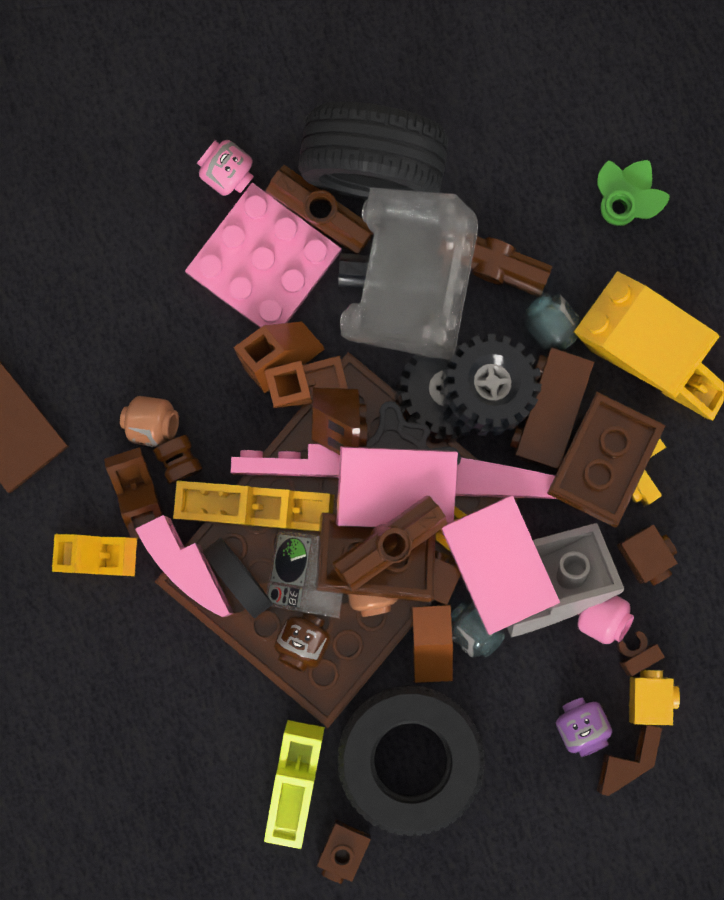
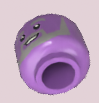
(584, 727)

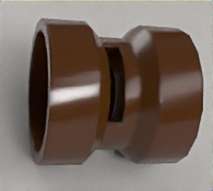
(181, 467)

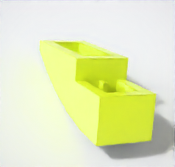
(294, 784)

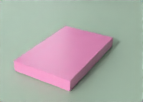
(387, 481)
(500, 565)

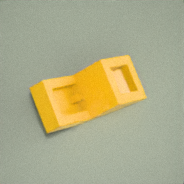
(94, 555)

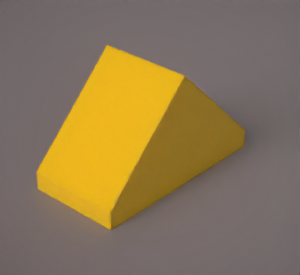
(702, 393)

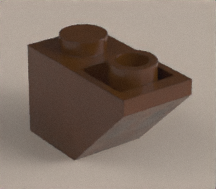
(338, 418)

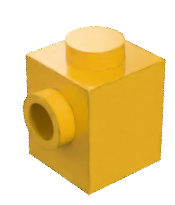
(652, 698)

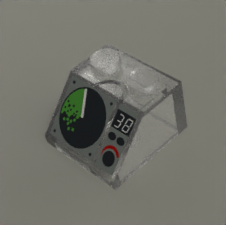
(295, 575)

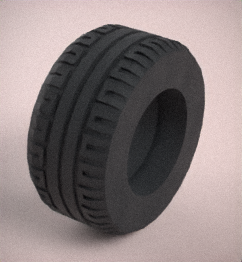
(411, 813)

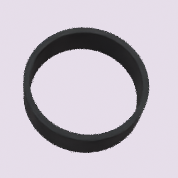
(237, 578)

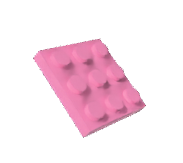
(263, 259)

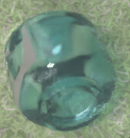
(552, 322)
(471, 634)

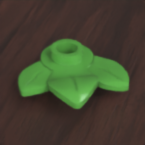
(632, 190)

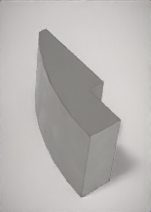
(579, 573)

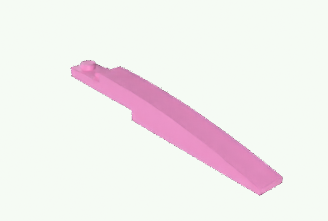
(472, 477)

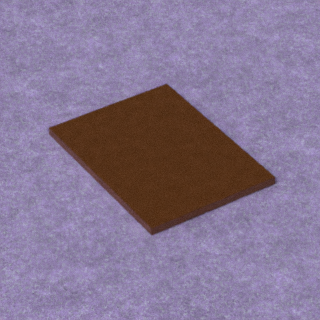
(356, 642)

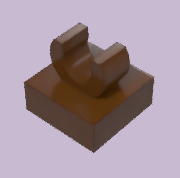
(641, 657)

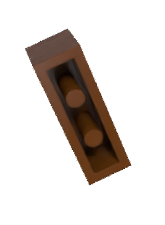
(551, 421)

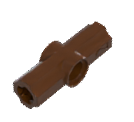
(300, 196)
(500, 264)
(410, 529)

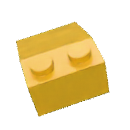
(645, 334)

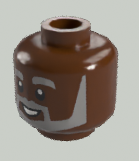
(302, 642)

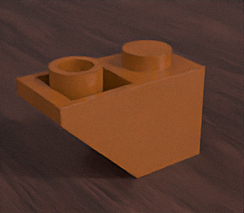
(274, 347)

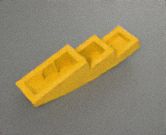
(251, 505)

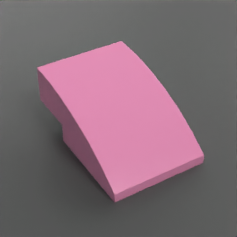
(183, 565)

